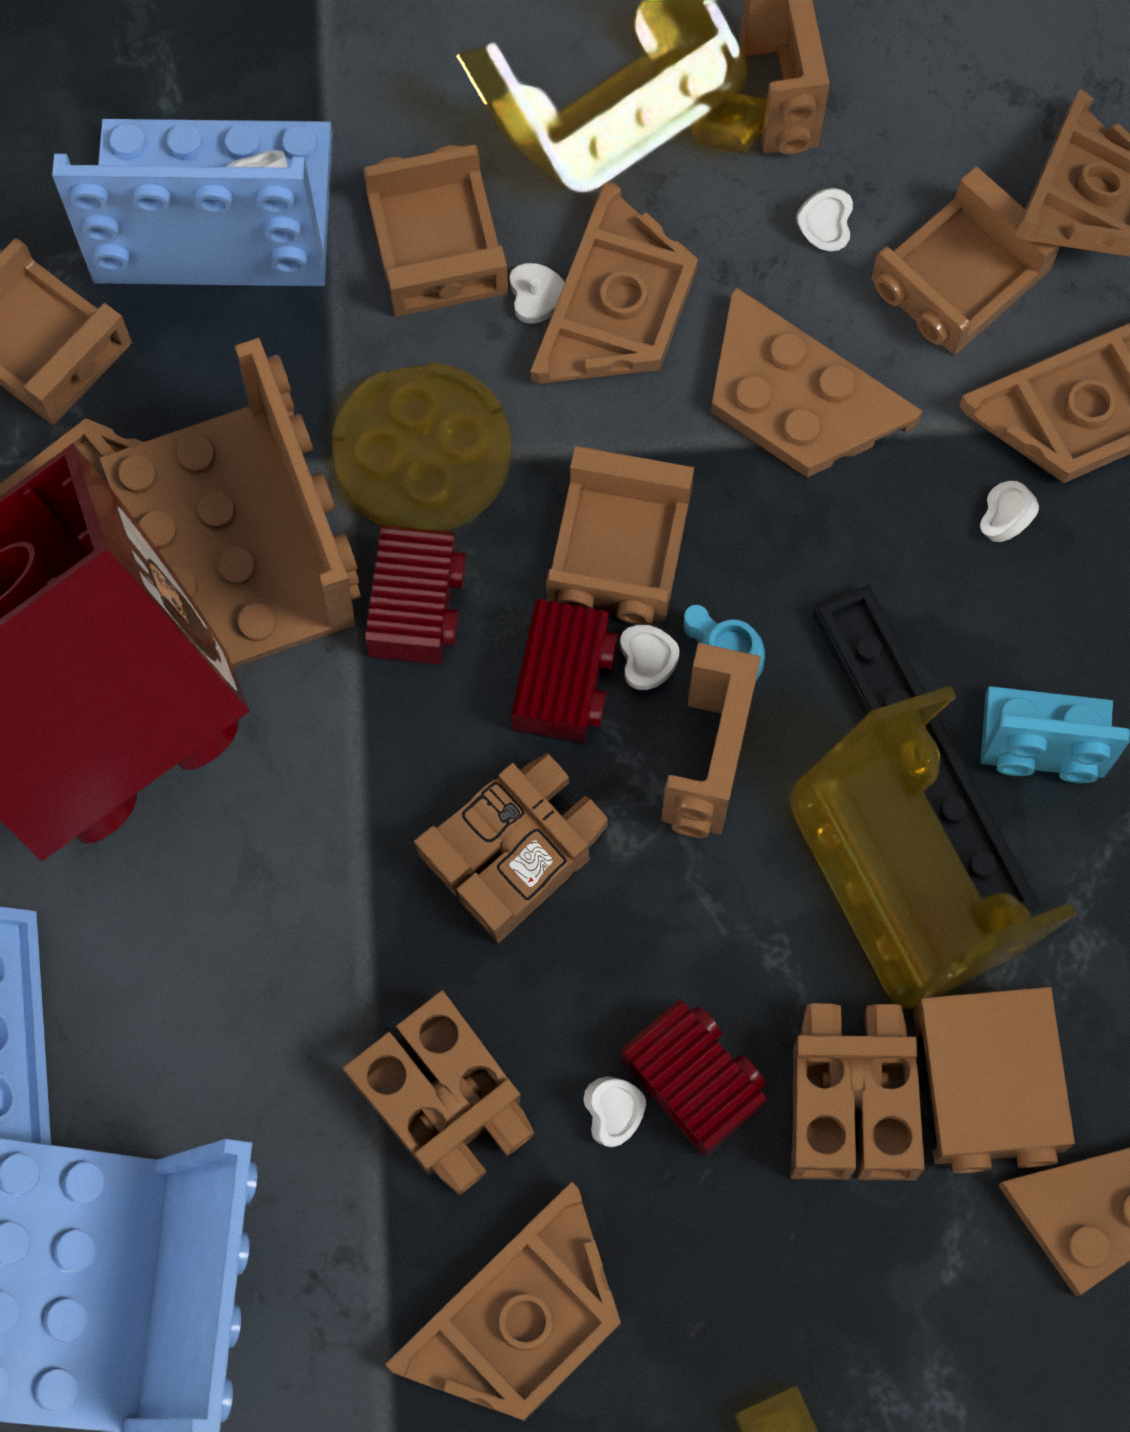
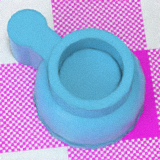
(727, 634)

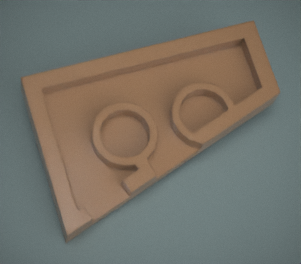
(1078, 1216)

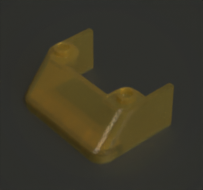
(683, 74)
(896, 865)

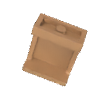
(799, 100)
(435, 230)
(963, 265)
(51, 336)
(620, 535)
(720, 684)
(995, 1078)

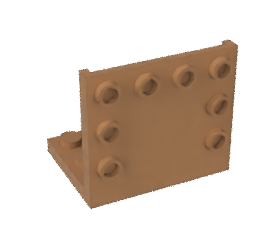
(244, 519)

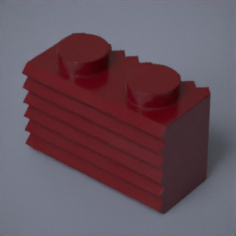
(413, 595)
(562, 671)
(694, 1075)

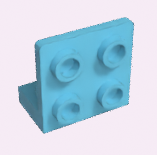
(1050, 734)

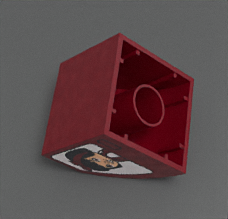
(98, 661)

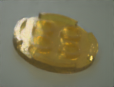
(422, 447)

